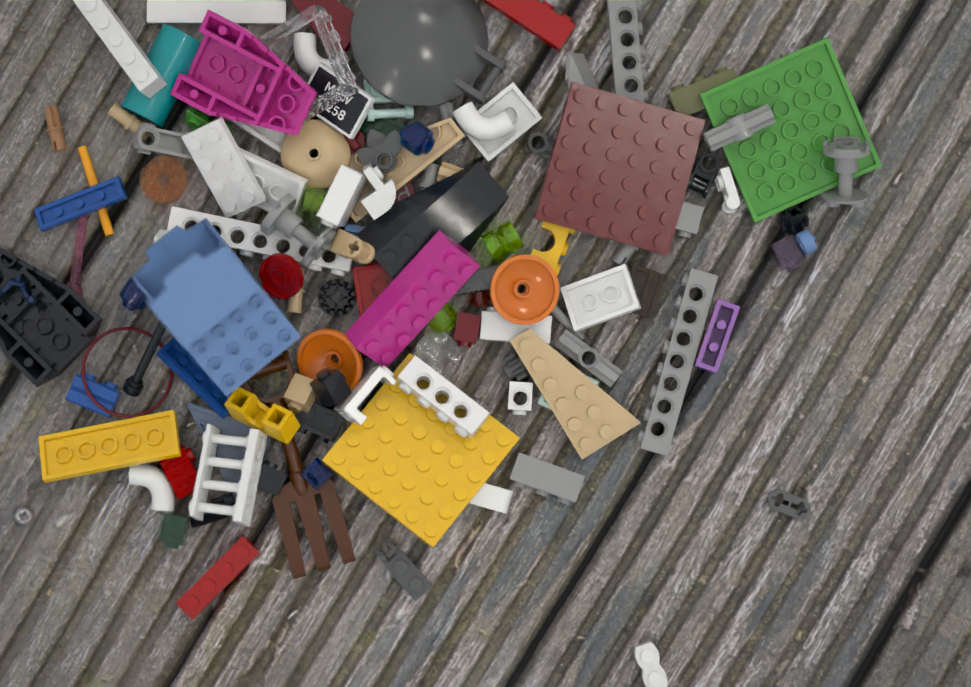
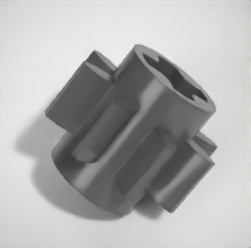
(514, 367)

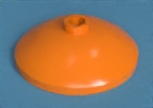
(539, 294)
(318, 352)

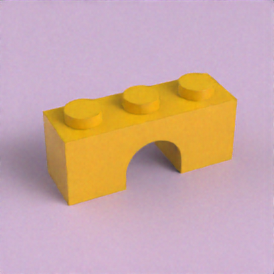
(560, 247)
(273, 421)

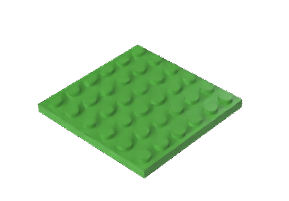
(809, 106)

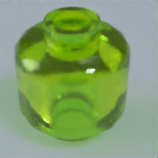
(444, 319)

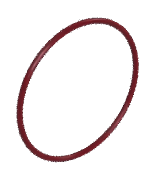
(88, 391)

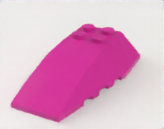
(243, 80)

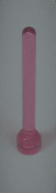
(78, 255)

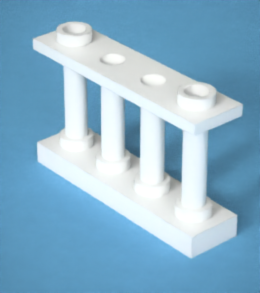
(245, 488)

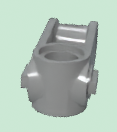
(162, 142)

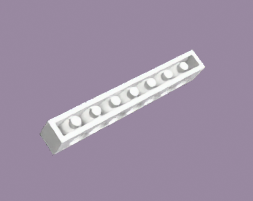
(251, 231)

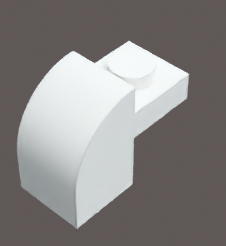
(382, 196)

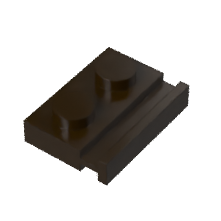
(647, 287)

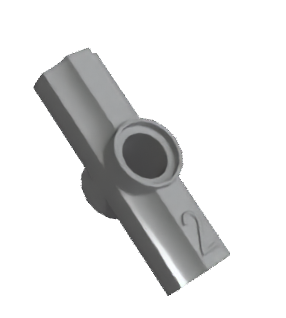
(739, 127)
(576, 348)

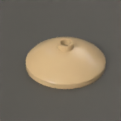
(332, 153)

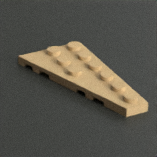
(408, 165)
(579, 405)

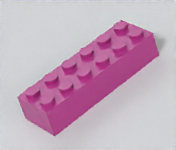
(412, 299)

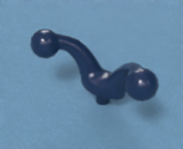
(17, 282)

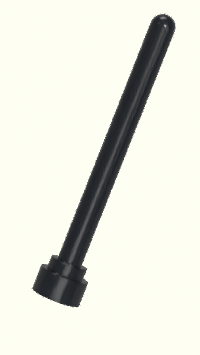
(134, 384)

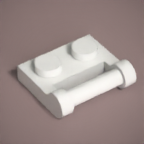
(725, 184)

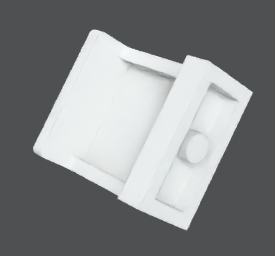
(368, 381)

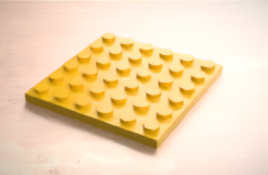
(415, 461)

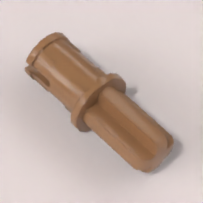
(55, 128)

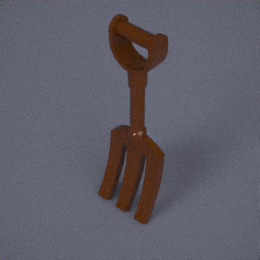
(304, 494)

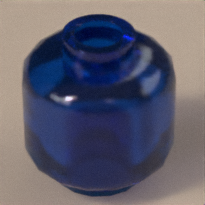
(417, 138)
(133, 296)

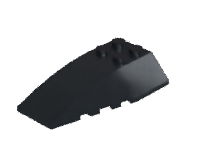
(456, 205)
(44, 335)

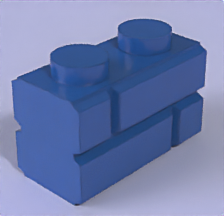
(104, 394)

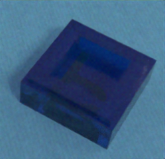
(316, 473)

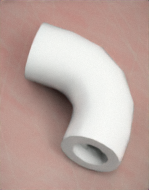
(306, 52)
(483, 127)
(158, 484)

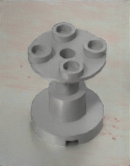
(845, 153)
(289, 224)

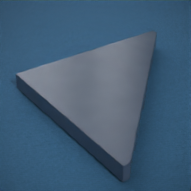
(230, 427)

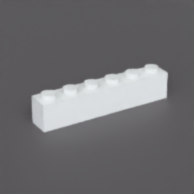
(122, 46)

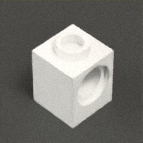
(526, 388)

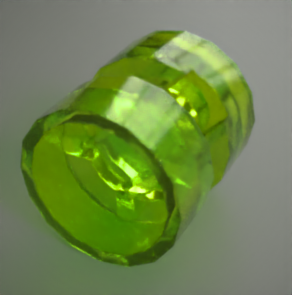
(502, 241)

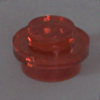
(480, 299)

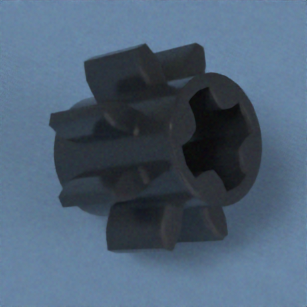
(794, 220)

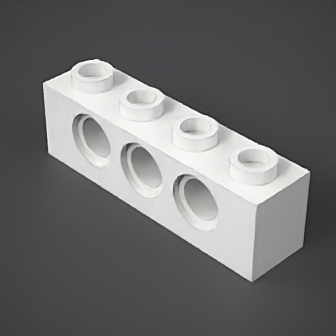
(419, 370)

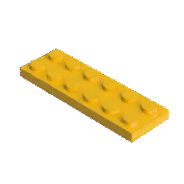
(109, 446)

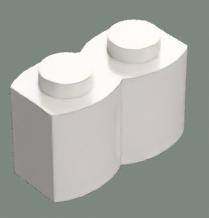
(648, 659)

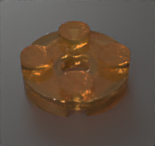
(154, 170)

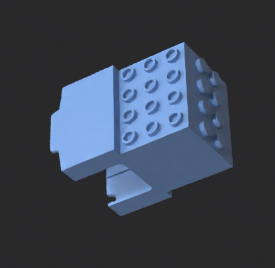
(213, 304)

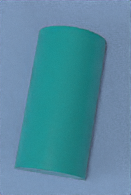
(170, 54)

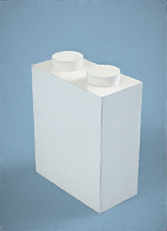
(342, 197)

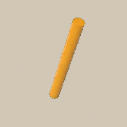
(92, 180)

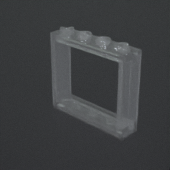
(331, 43)

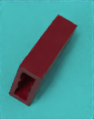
(340, 20)

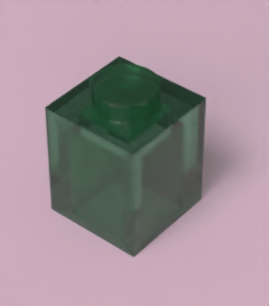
(174, 530)

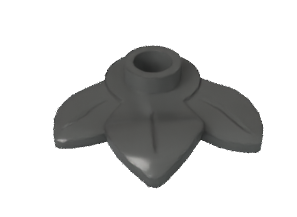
(379, 147)

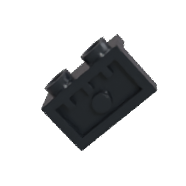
(320, 421)

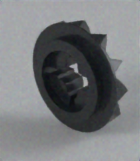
(344, 305)

